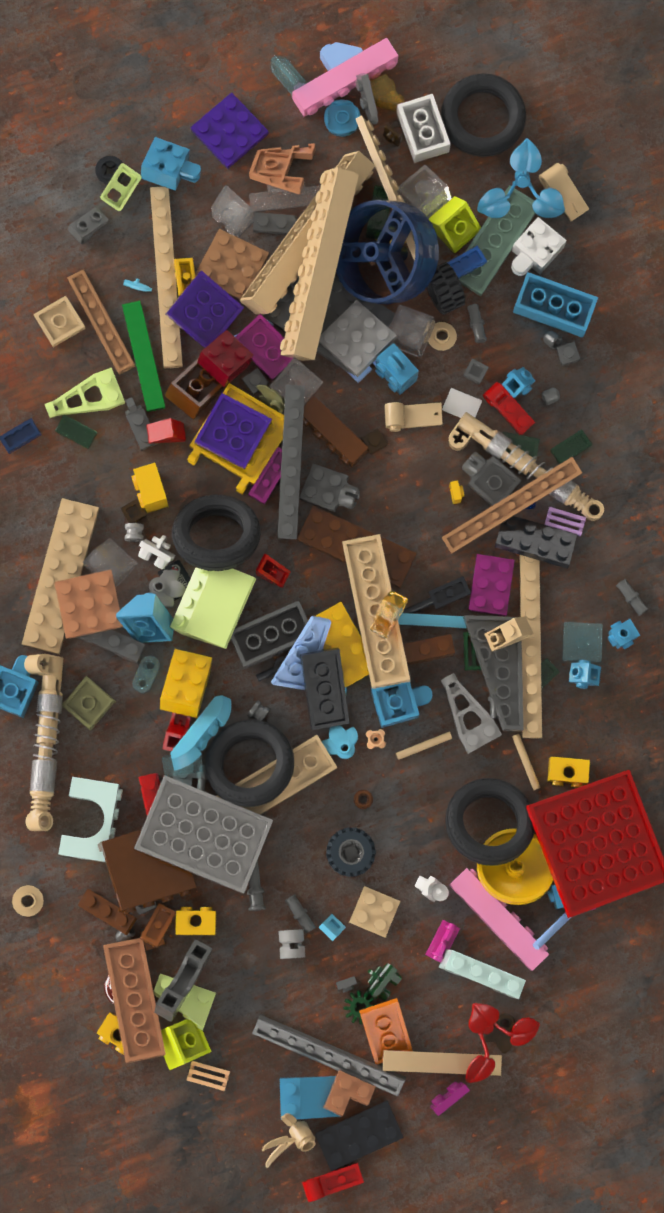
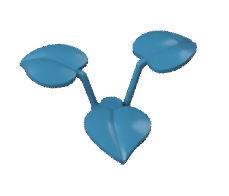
(523, 160)

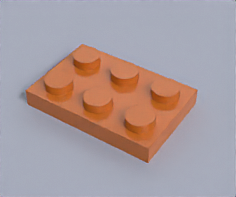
(385, 1029)

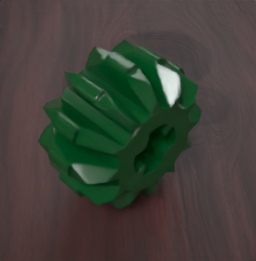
(352, 1004)

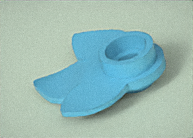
(338, 739)

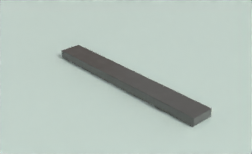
(328, 1055)

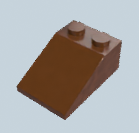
(193, 390)

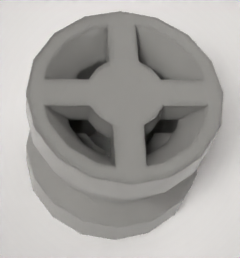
(134, 532)

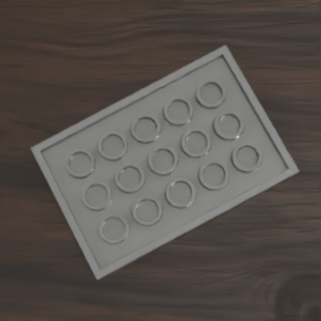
(203, 834)

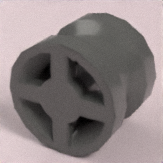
(258, 711)

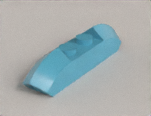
(199, 734)

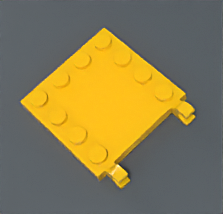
(264, 451)

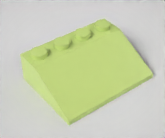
(213, 605)

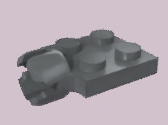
(490, 478)
(329, 489)

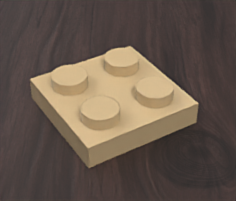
(59, 321)
(374, 911)

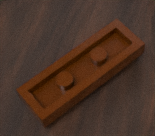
(107, 912)

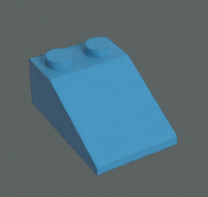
(306, 1096)

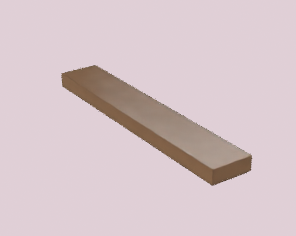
(101, 322)

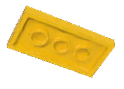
(347, 638)

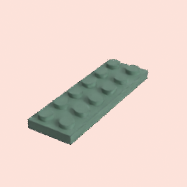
(497, 240)

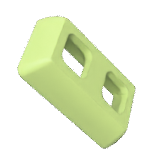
(125, 191)

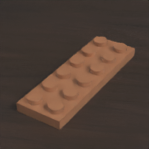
(134, 1000)

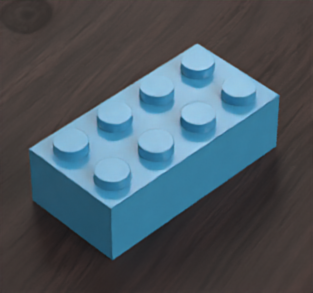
(555, 304)

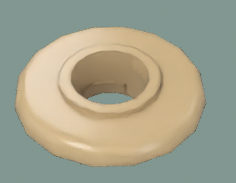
(446, 344)
(34, 908)

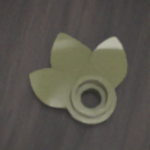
(271, 398)

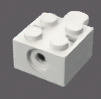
(534, 248)

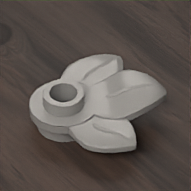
(170, 587)

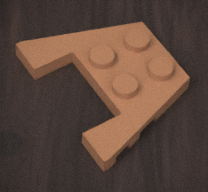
(273, 165)

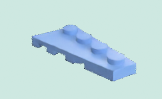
(310, 640)

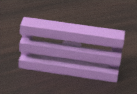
(566, 514)

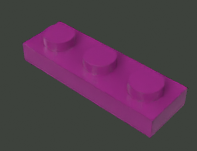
(268, 478)

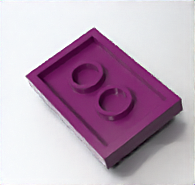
(265, 344)
(491, 585)
(454, 1093)

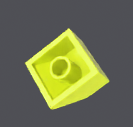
(455, 224)
(183, 1043)

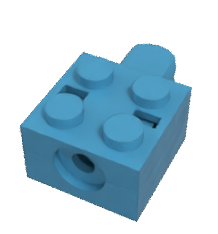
(167, 164)
(396, 369)
(16, 688)
(399, 703)

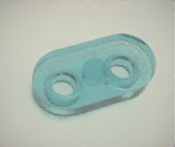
(146, 674)

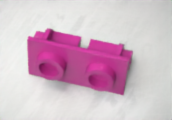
(442, 940)

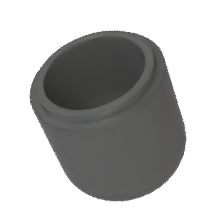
(550, 337)
(550, 395)
(122, 937)

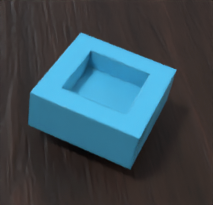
(332, 927)

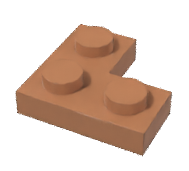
(346, 1088)

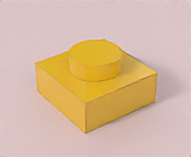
(456, 492)

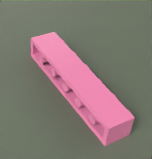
(342, 78)
(498, 919)

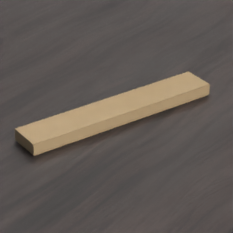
(432, 1062)

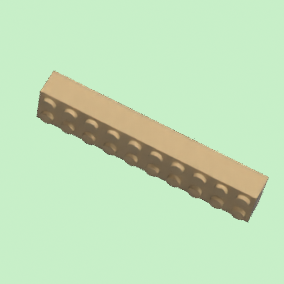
(285, 262)
(319, 264)

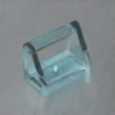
(286, 73)

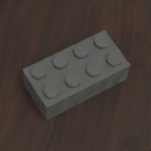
(269, 635)

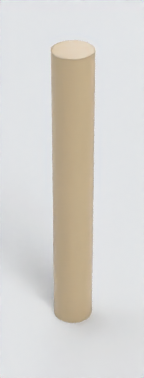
(424, 745)
(526, 762)

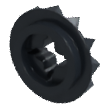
(111, 162)

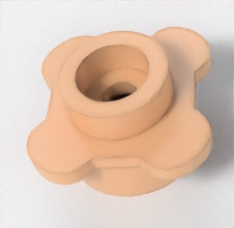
(379, 735)

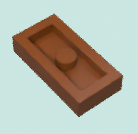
(158, 925)

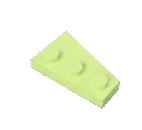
(196, 1005)

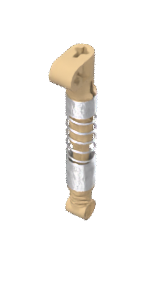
(522, 461)
(49, 708)

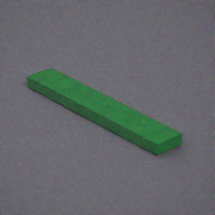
(143, 356)

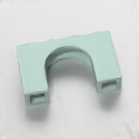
(106, 796)
(482, 973)

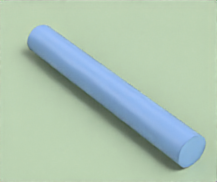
(550, 932)

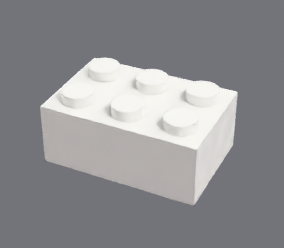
(423, 128)

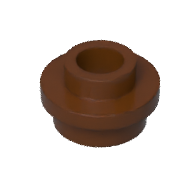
(367, 794)

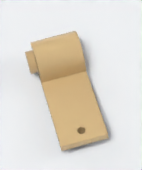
(558, 178)
(411, 416)

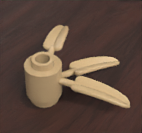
(300, 1135)

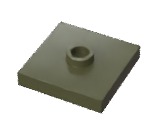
(88, 703)

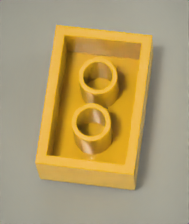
(185, 683)

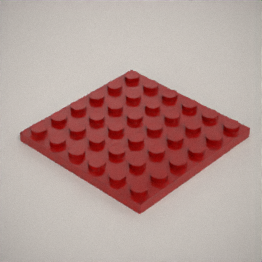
(598, 843)

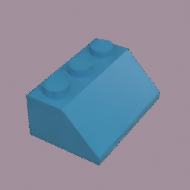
(146, 619)

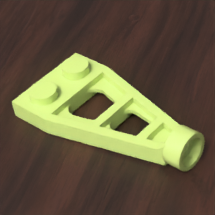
(108, 387)

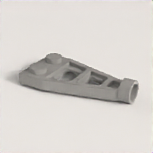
(479, 735)

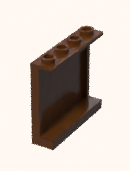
(140, 877)

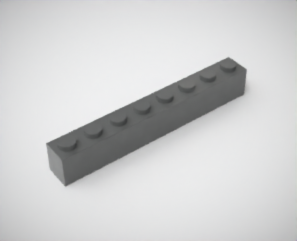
(291, 462)

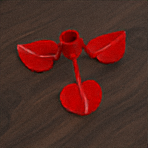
(483, 1021)

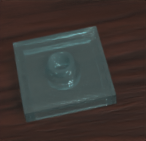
(582, 642)

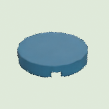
(341, 118)

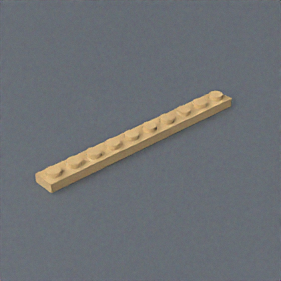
(383, 170)
(165, 275)
(531, 647)

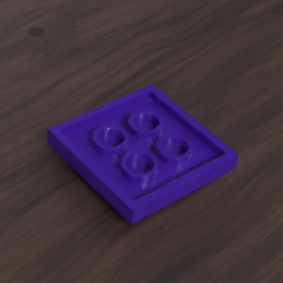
(229, 130)
(204, 310)
(233, 431)

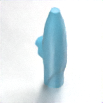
(136, 285)

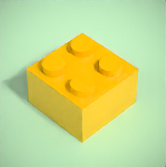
(151, 490)

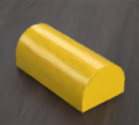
(184, 273)

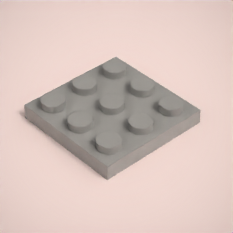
(357, 338)

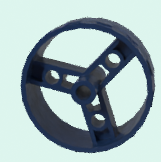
(400, 222)

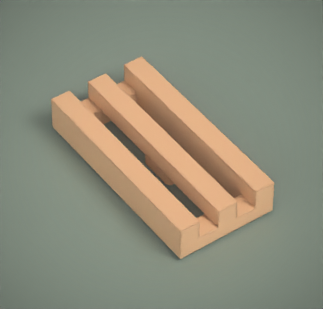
(209, 1084)

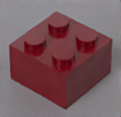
(225, 358)

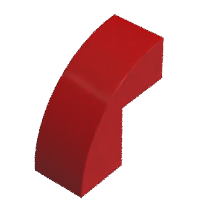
(176, 730)

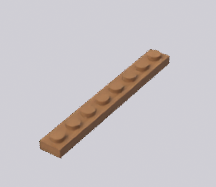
(512, 505)

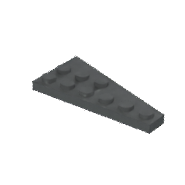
(500, 669)

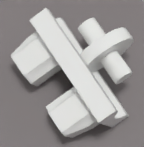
(149, 547)
(432, 888)

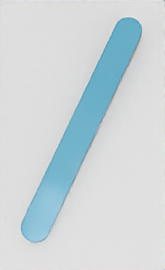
(432, 620)

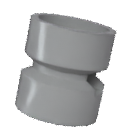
(291, 936)

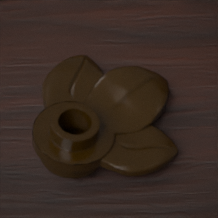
(501, 1039)

